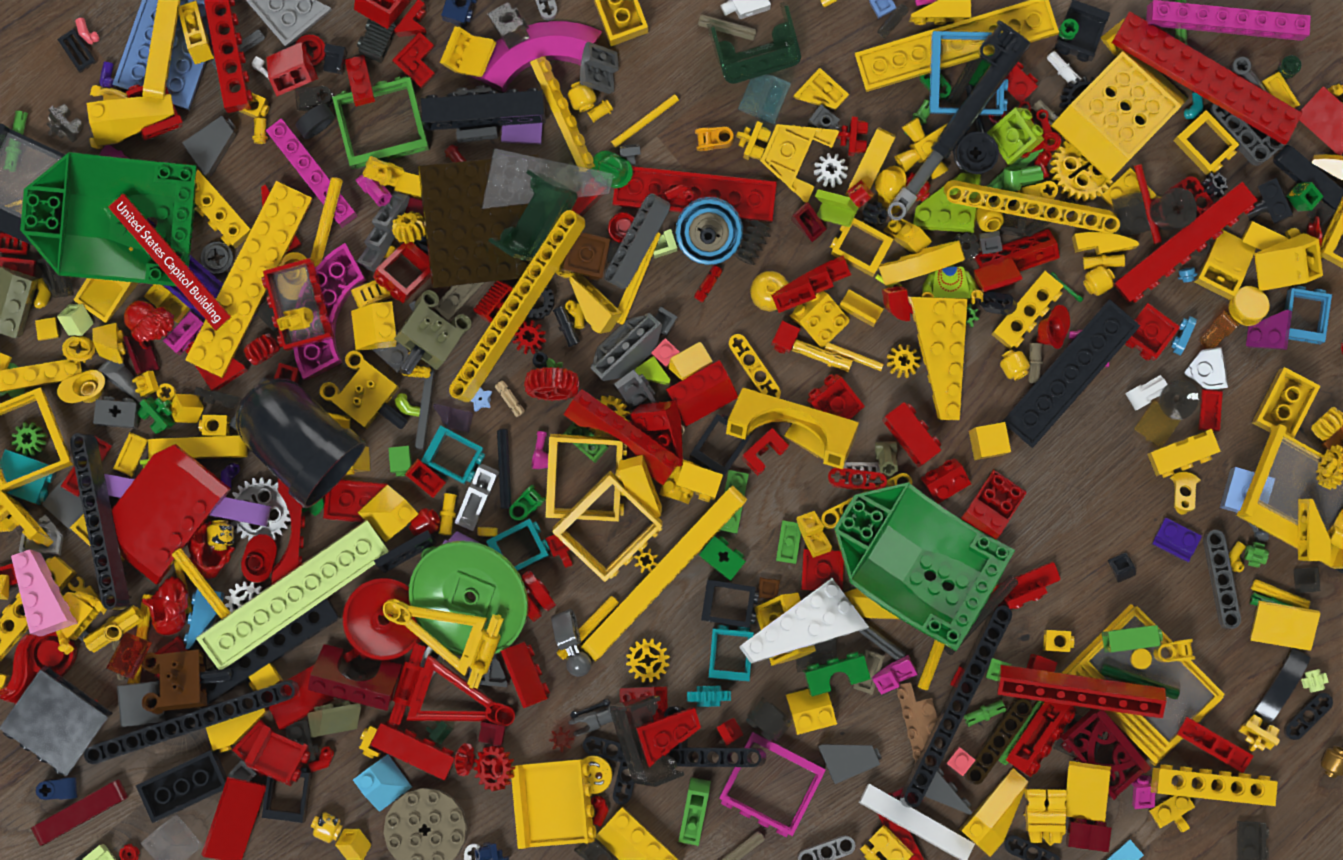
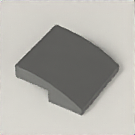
(598, 67)
(64, 505)
(130, 703)

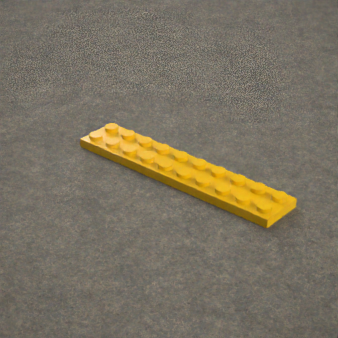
(912, 55)
(243, 286)

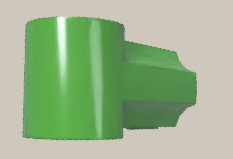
(1017, 177)

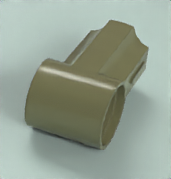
(887, 456)

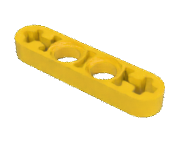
(757, 366)

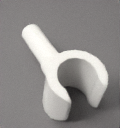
(258, 64)

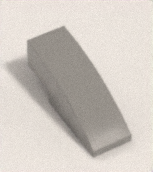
(477, 497)

